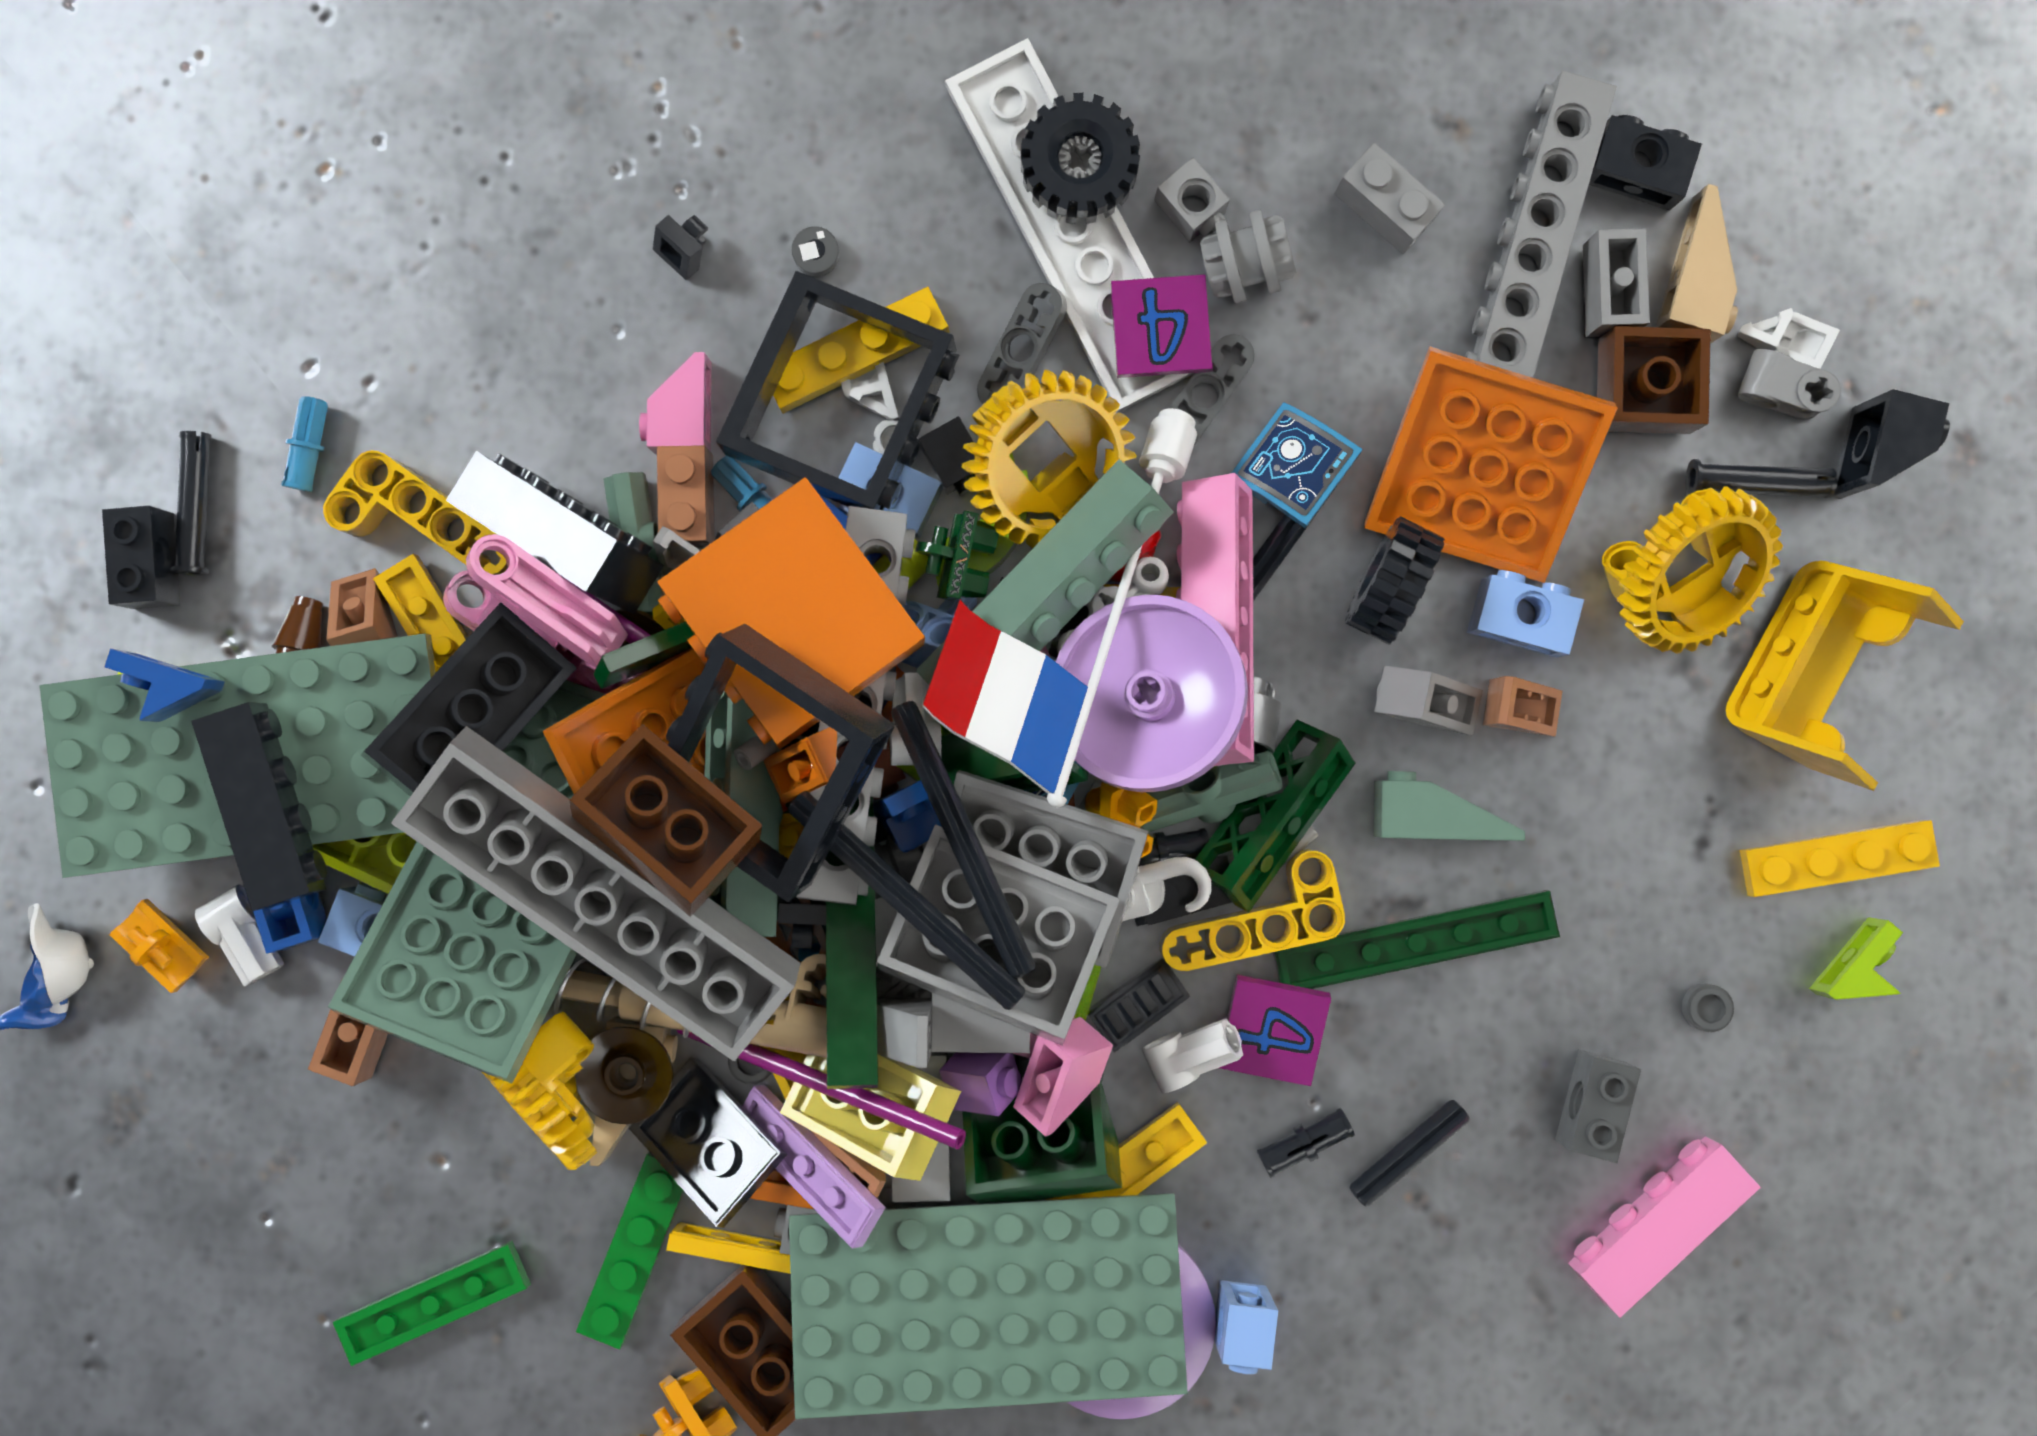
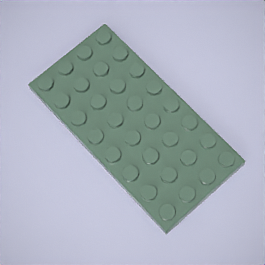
(141, 789)
(453, 959)
(988, 1307)

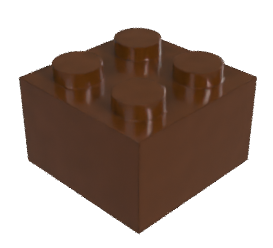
(1655, 378)

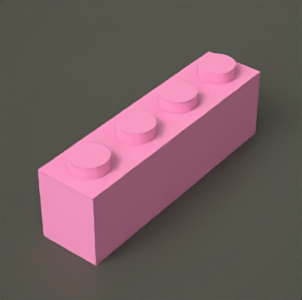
(1663, 1224)

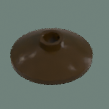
(612, 1095)

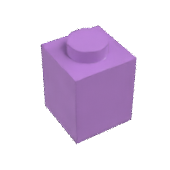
(985, 1081)

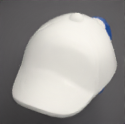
(55, 975)

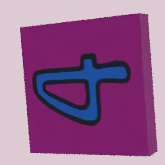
(1161, 326)
(1278, 1029)

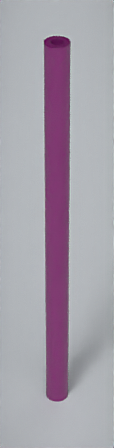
(859, 1098)

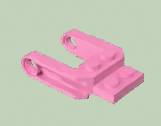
(545, 602)

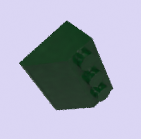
(1017, 1163)

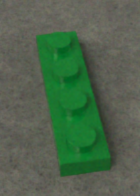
(631, 1255)
(431, 1303)

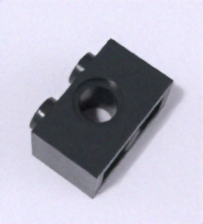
(1670, 156)
(139, 556)

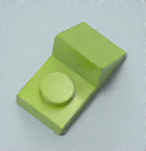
(1852, 969)

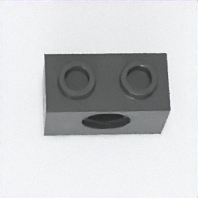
(1597, 1106)

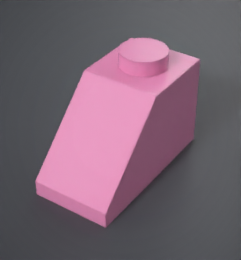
(680, 407)
(1062, 1075)

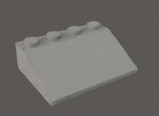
(1057, 839)
(1056, 916)

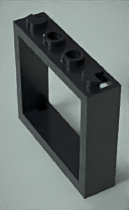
(771, 361)
(821, 698)

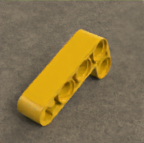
(395, 496)
(1252, 940)

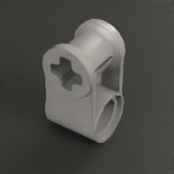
(1780, 385)

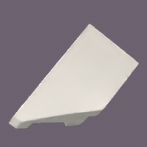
(1792, 335)
(872, 392)

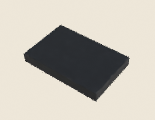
(709, 1143)

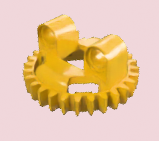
(1009, 419)
(1699, 605)
(547, 1090)

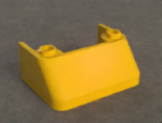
(1810, 651)

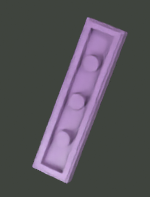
(817, 1172)

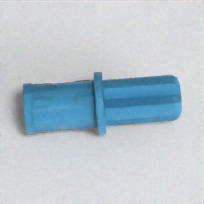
(305, 444)
(739, 483)

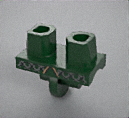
(965, 536)

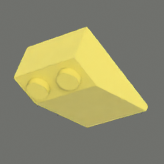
(867, 1136)

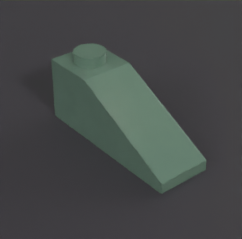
(1430, 812)

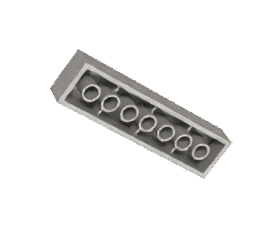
(531, 853)

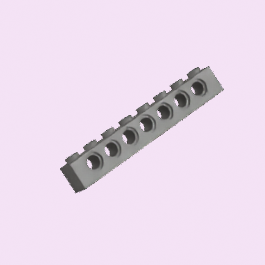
(1585, 107)
(885, 534)

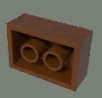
(665, 819)
(745, 1347)

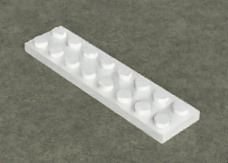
(1078, 258)

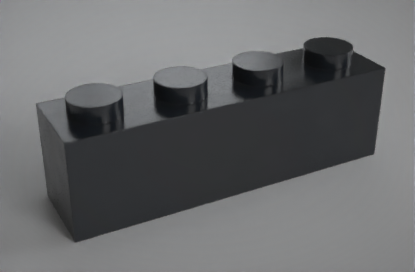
(260, 804)

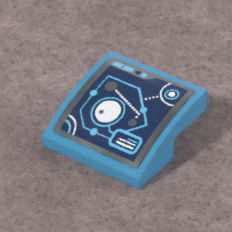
(1296, 463)

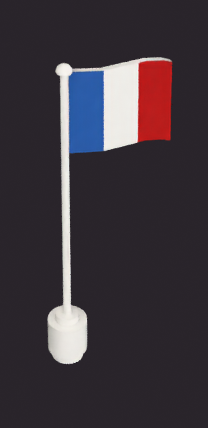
(1020, 698)

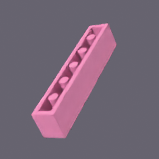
(1219, 573)

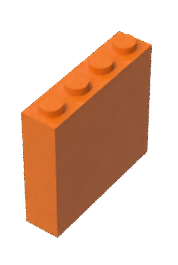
(804, 589)

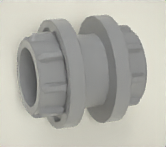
(1247, 256)

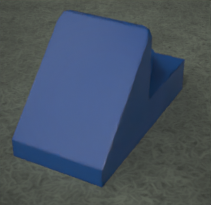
(169, 685)
(907, 816)

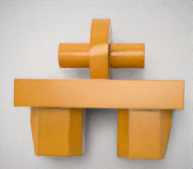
(1123, 806)
(159, 946)
(682, 1395)

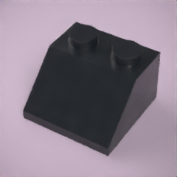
(1889, 438)

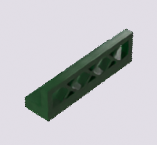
(1283, 816)

